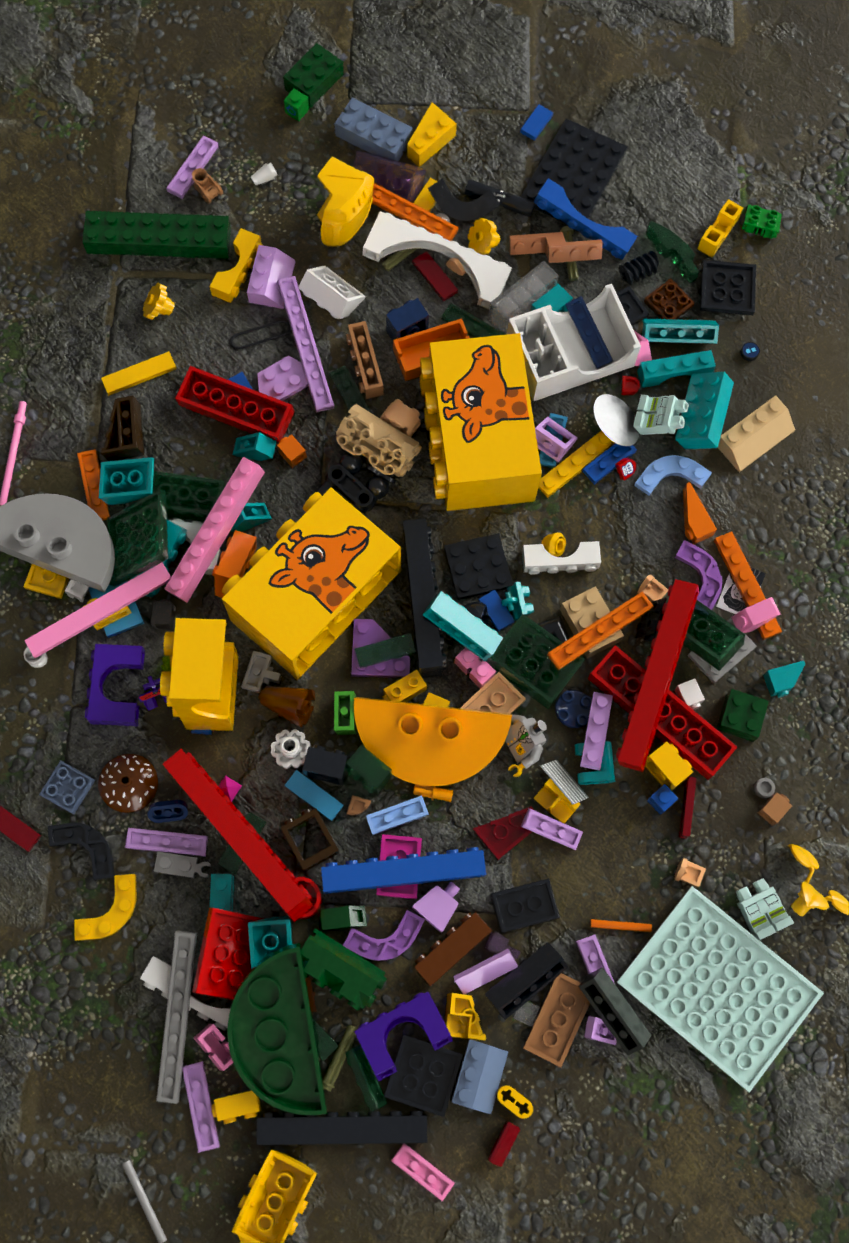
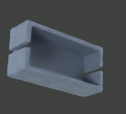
(373, 130)

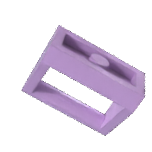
(549, 443)

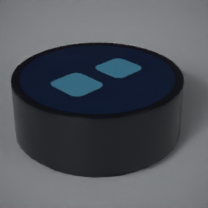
(750, 351)

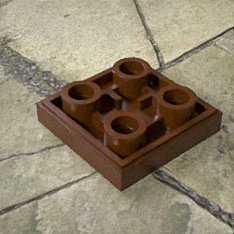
(669, 301)

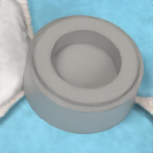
(764, 788)

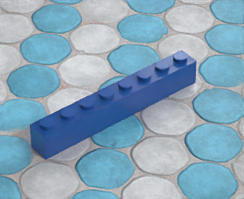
(403, 871)

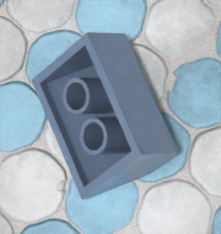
(479, 1076)

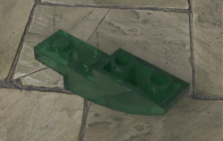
(672, 245)

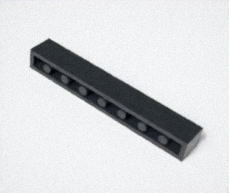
(342, 1129)

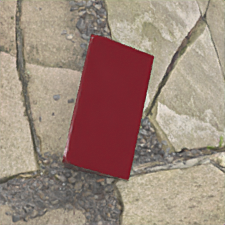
(503, 1143)

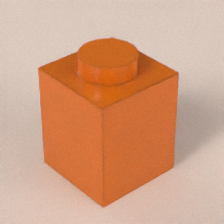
(291, 450)

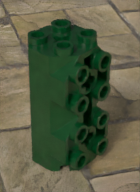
(341, 970)

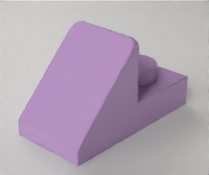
(598, 1031)

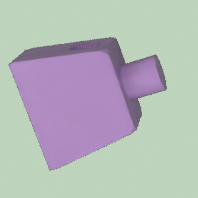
(438, 906)

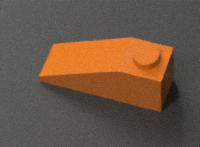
(696, 519)

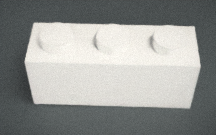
(330, 291)

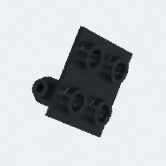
(648, 625)

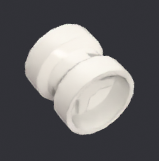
(35, 662)

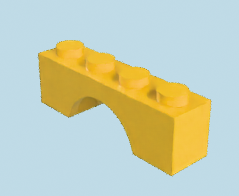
(227, 283)

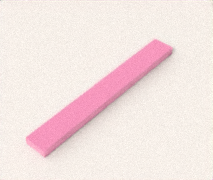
(98, 610)

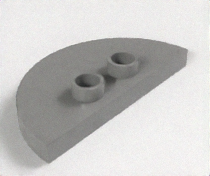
(59, 537)

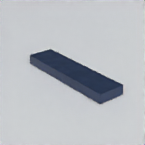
(589, 332)

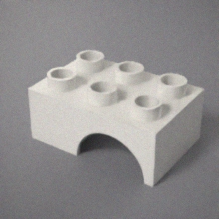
(556, 354)

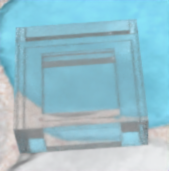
(527, 1014)

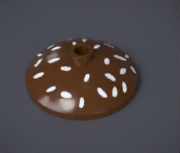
(137, 792)

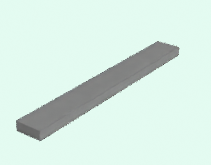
(176, 1017)

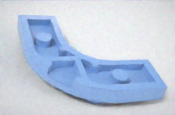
(674, 466)

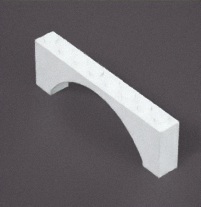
(393, 235)

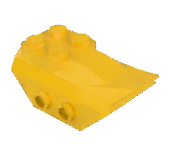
(274, 1200)

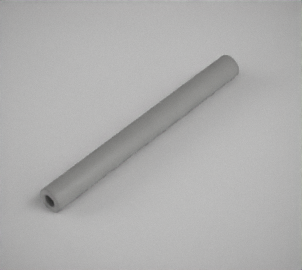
(142, 1197)

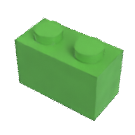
(344, 713)

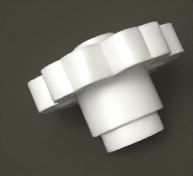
(283, 742)

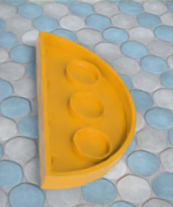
(428, 741)

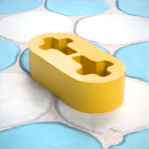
(511, 1106)

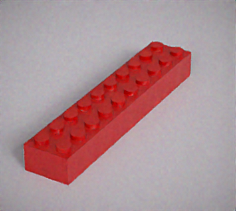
(239, 834)

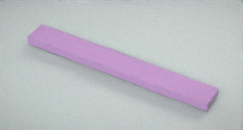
(305, 344)

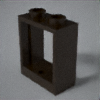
(321, 856)

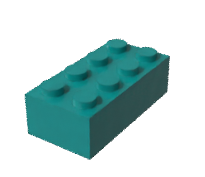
(708, 404)

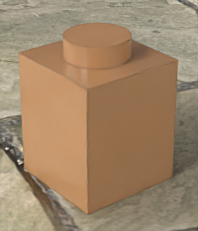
(775, 808)

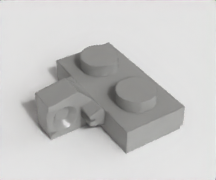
(259, 672)

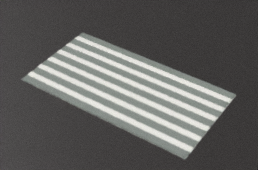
(564, 781)

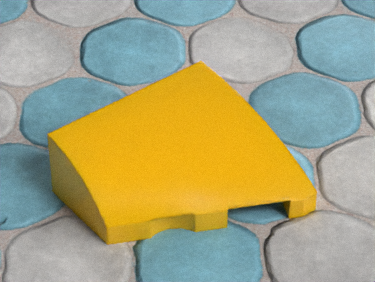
(461, 1017)

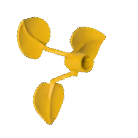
(810, 897)

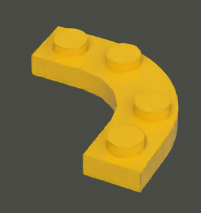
(116, 917)

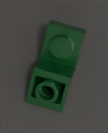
(342, 917)

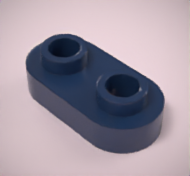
(168, 811)

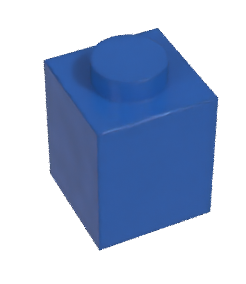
(662, 799)

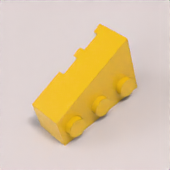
(431, 135)

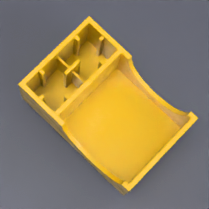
(201, 674)

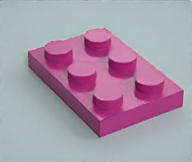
(399, 846)

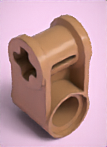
(207, 187)

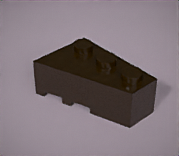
(125, 431)

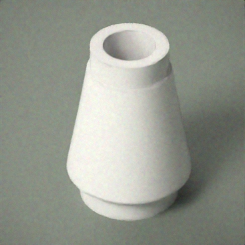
(264, 174)

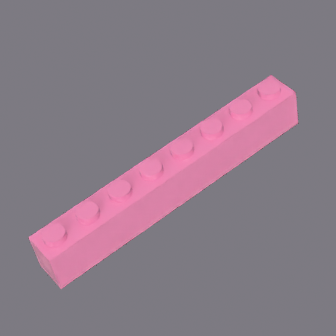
(214, 530)

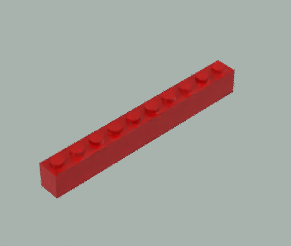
(658, 675)

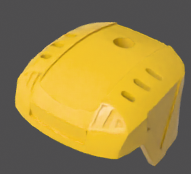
(347, 202)

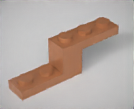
(556, 247)

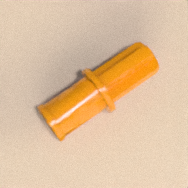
(433, 792)

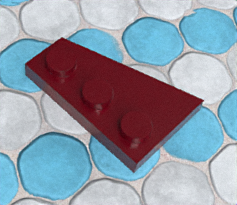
(504, 833)

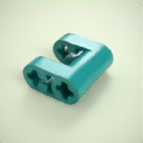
(606, 772)

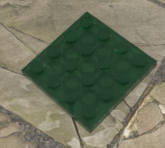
(139, 537)

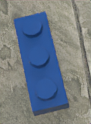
(606, 462)

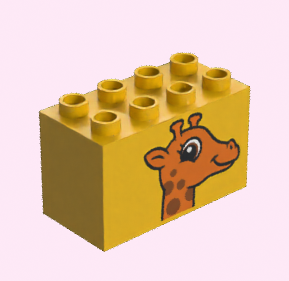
(480, 422)
(312, 581)

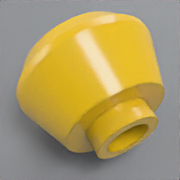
(554, 544)

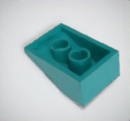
(126, 480)

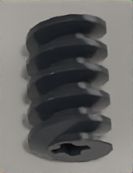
(639, 266)

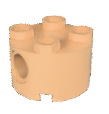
(402, 417)

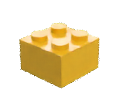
(668, 766)

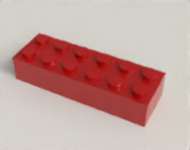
(234, 404)

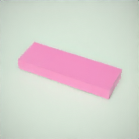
(423, 1172)

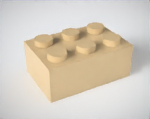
(585, 610)

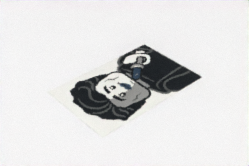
(731, 598)

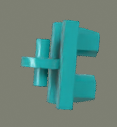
(516, 602)

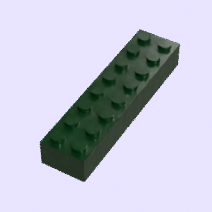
(157, 234)

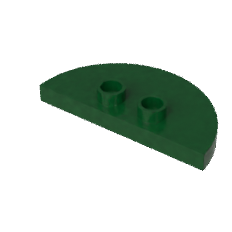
(275, 1035)

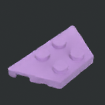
(282, 379)

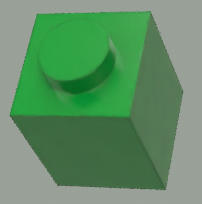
(296, 104)

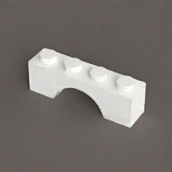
(538, 560)

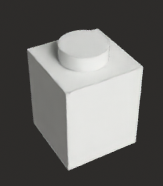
(690, 694)

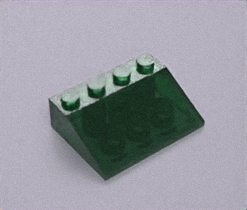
(525, 661)

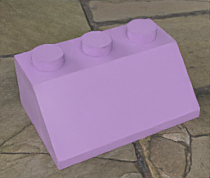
(267, 269)

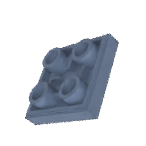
(67, 787)

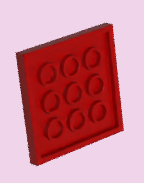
(223, 954)

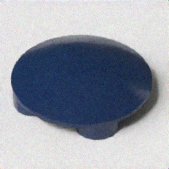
(573, 708)

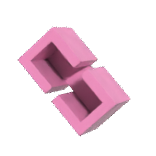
(481, 671)
(209, 1042)

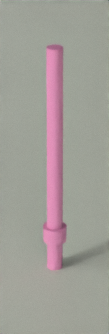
(19, 420)

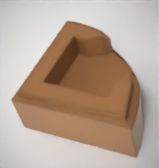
(358, 805)

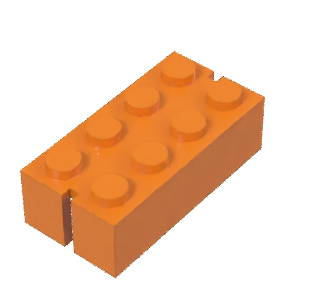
(417, 345)

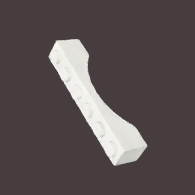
(158, 976)

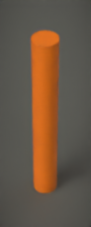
(621, 925)

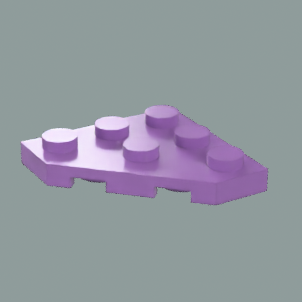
(369, 632)

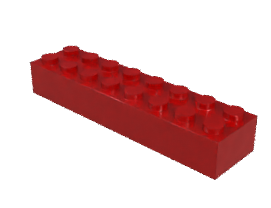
(678, 724)

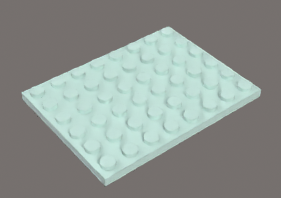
(720, 988)

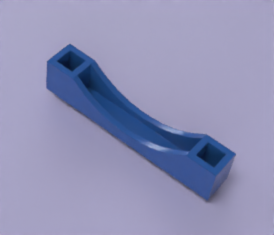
(554, 200)

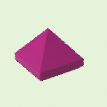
(229, 787)

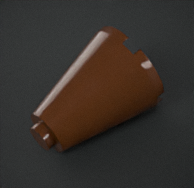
(289, 703)

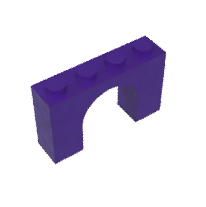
(105, 660)
(418, 1011)

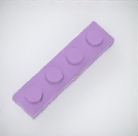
(596, 731)

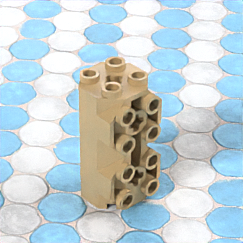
(381, 443)

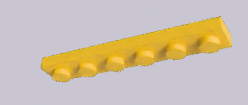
(574, 464)

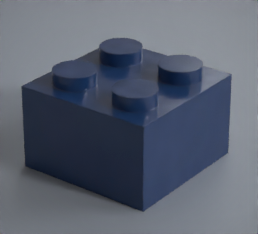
(407, 319)

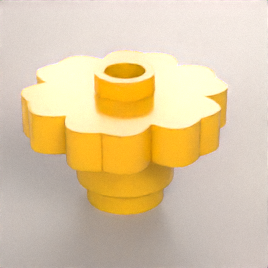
(483, 236)
(157, 302)

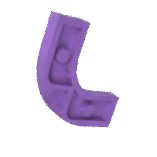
(707, 569)
(389, 947)

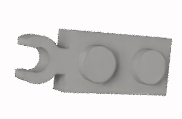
(179, 865)

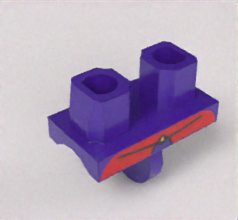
(149, 697)

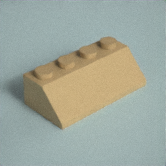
(756, 434)

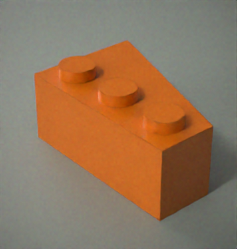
(234, 560)

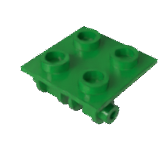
(764, 219)

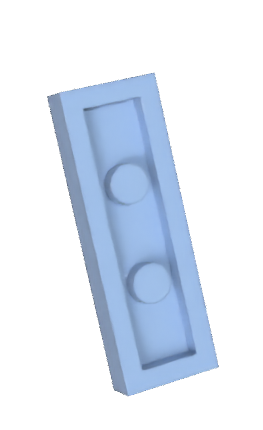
(397, 815)

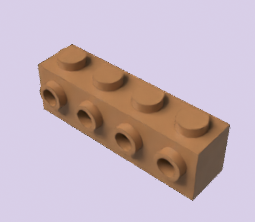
(364, 355)

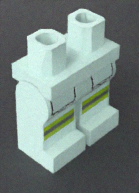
(659, 414)
(763, 910)

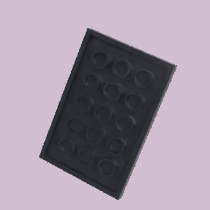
(579, 163)

